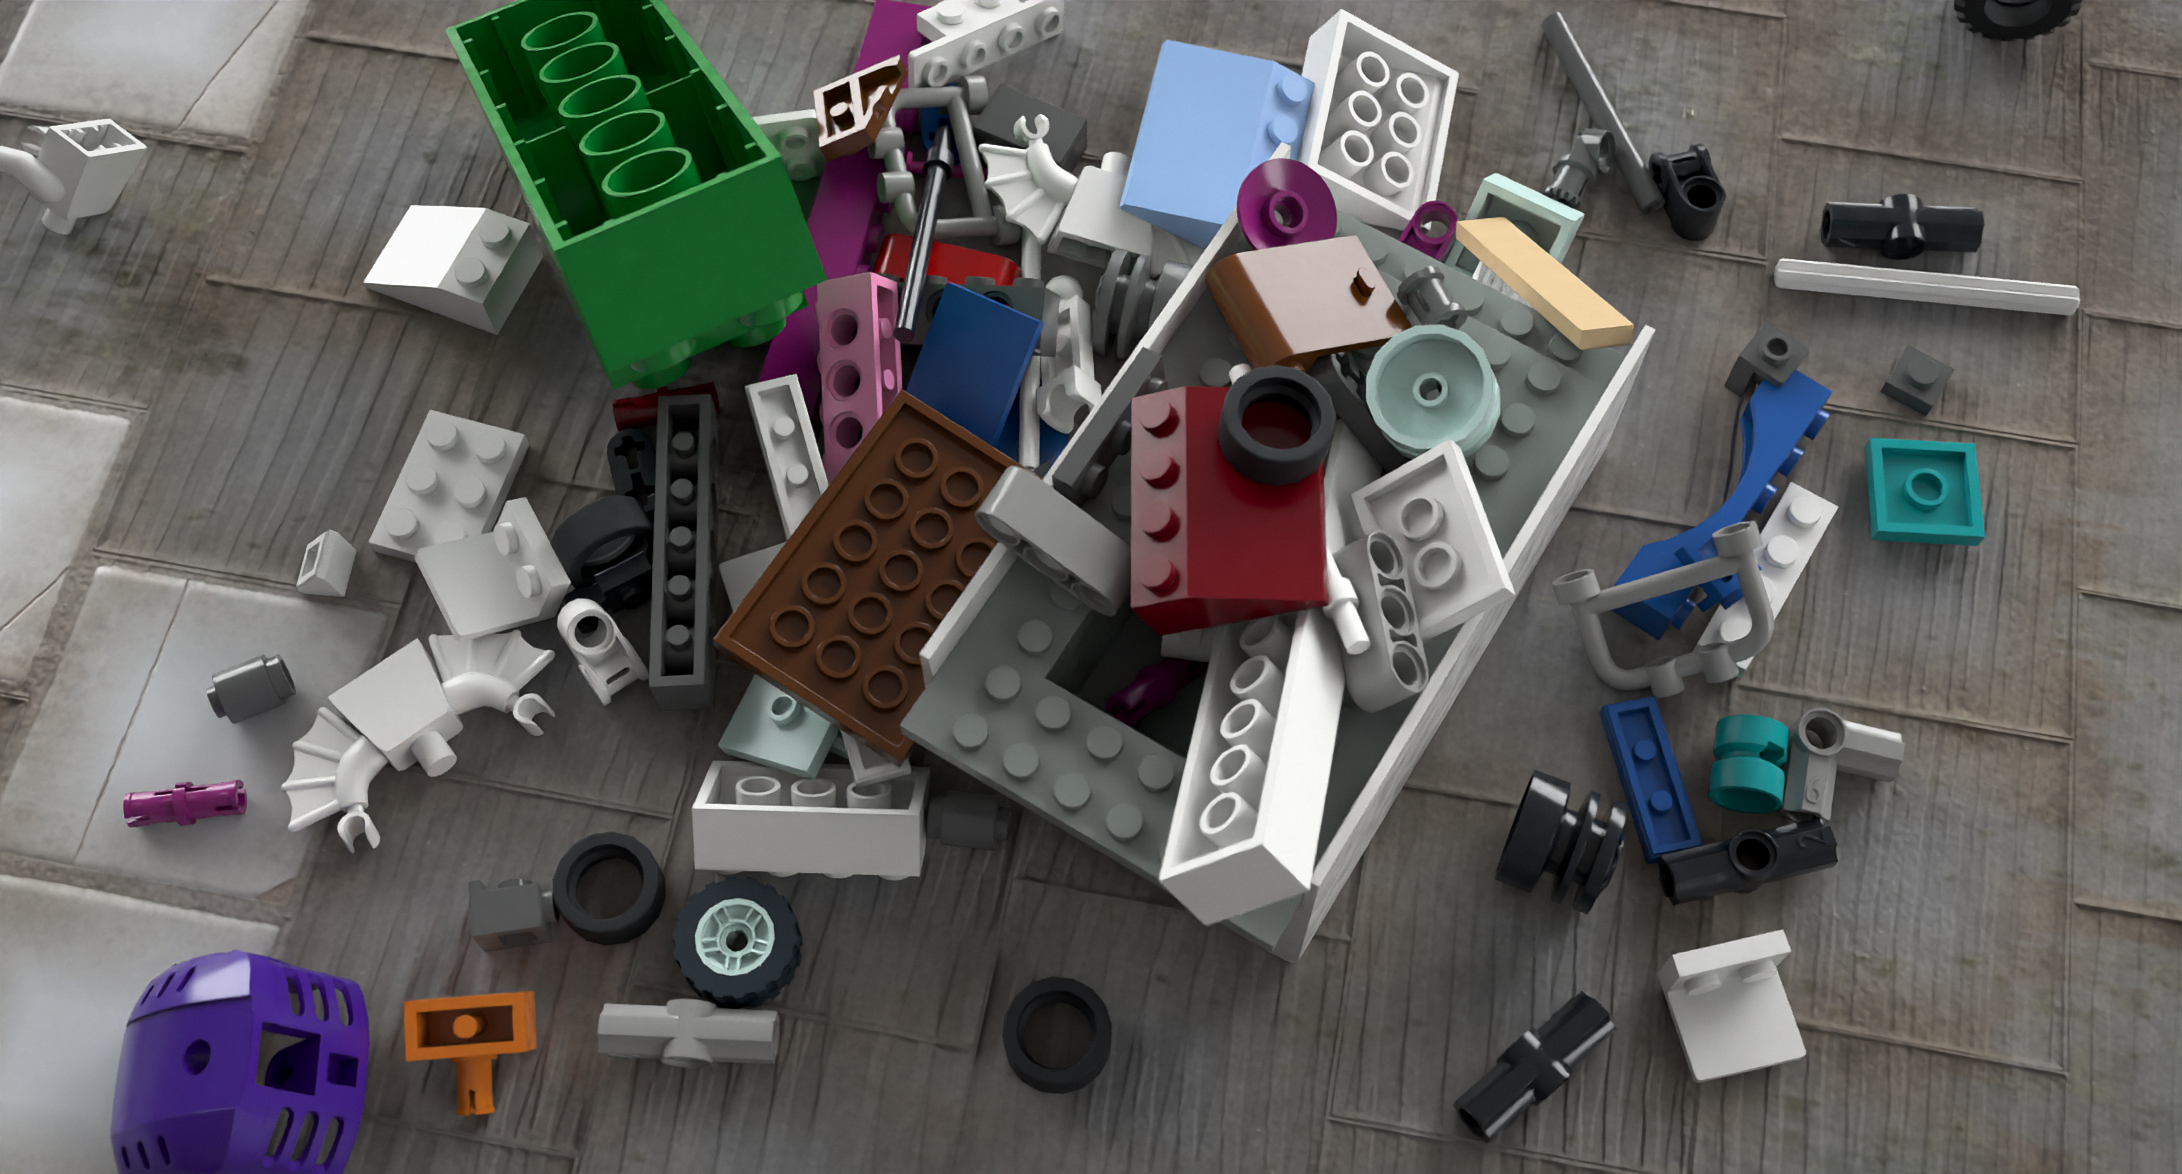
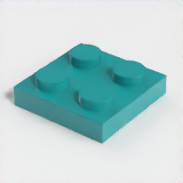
(1924, 491)

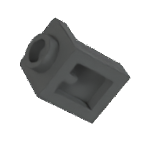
(1768, 356)

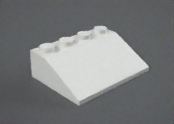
(1375, 121)

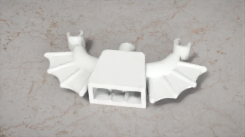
(1090, 221)
(404, 716)

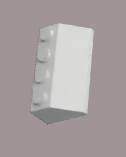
(793, 824)

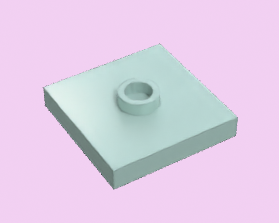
(778, 731)

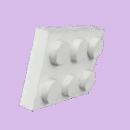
(449, 485)
(1443, 537)

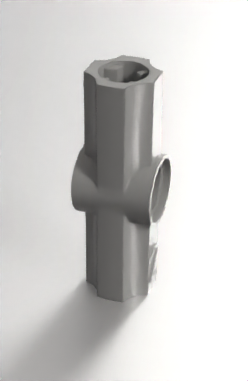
(688, 1033)

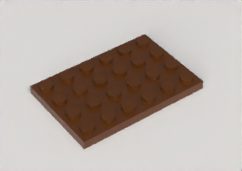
(872, 575)

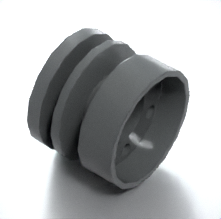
(1131, 303)

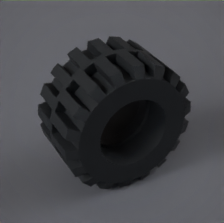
(2015, 17)

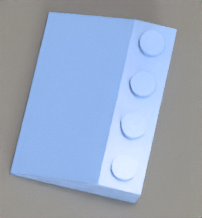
(1204, 131)

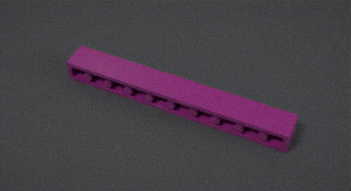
(846, 210)

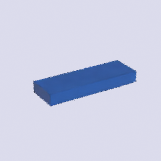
(1650, 777)

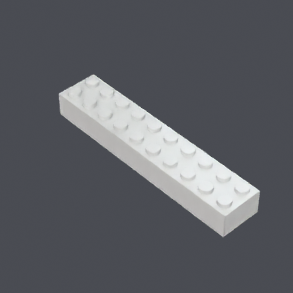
(1265, 738)

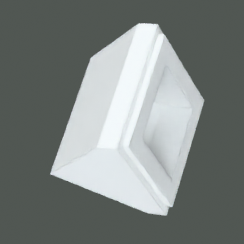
(326, 566)

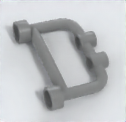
(898, 184)
(1665, 674)

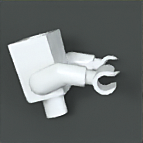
(76, 169)

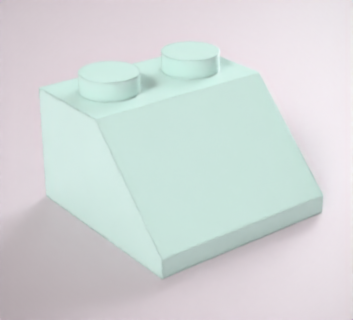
(1536, 215)

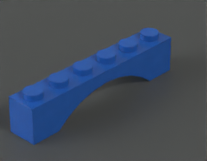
(1770, 432)

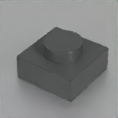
(1917, 380)

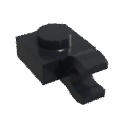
(618, 588)

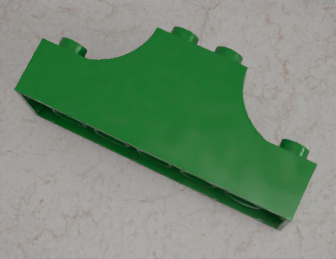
(641, 180)

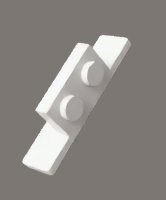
(977, 34)

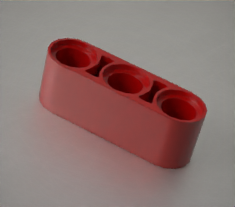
(945, 261)

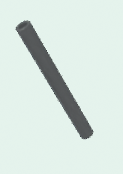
(1603, 112)

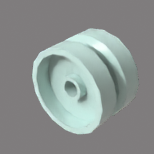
(1426, 361)

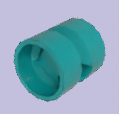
(1749, 764)

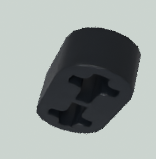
(626, 478)

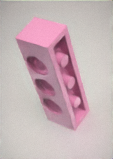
(873, 356)

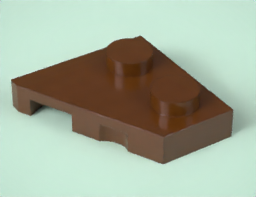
(856, 106)

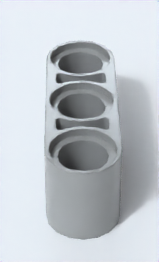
(1058, 539)
(1396, 660)

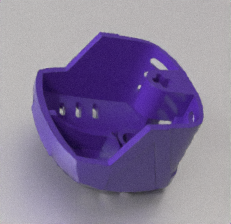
(192, 1064)

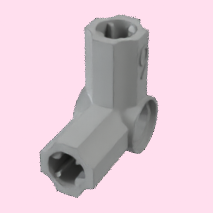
(1846, 748)

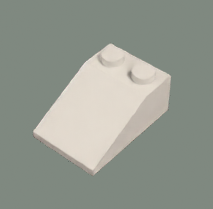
(458, 263)

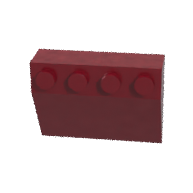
(1207, 537)

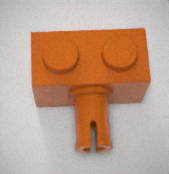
(471, 1034)

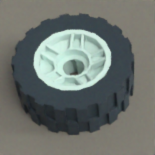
(715, 920)

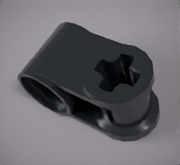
(1689, 190)

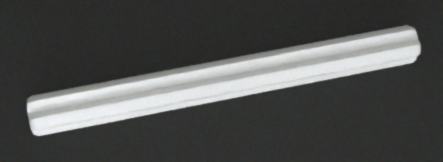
(1927, 286)

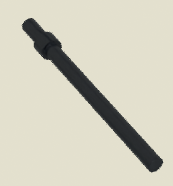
(937, 169)

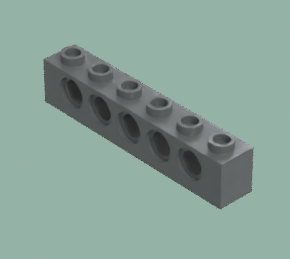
(685, 554)

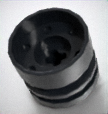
(1562, 842)

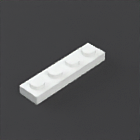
(1784, 551)

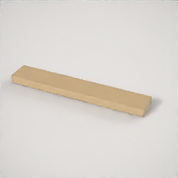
(1545, 284)

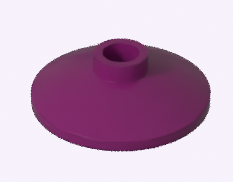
(1293, 192)

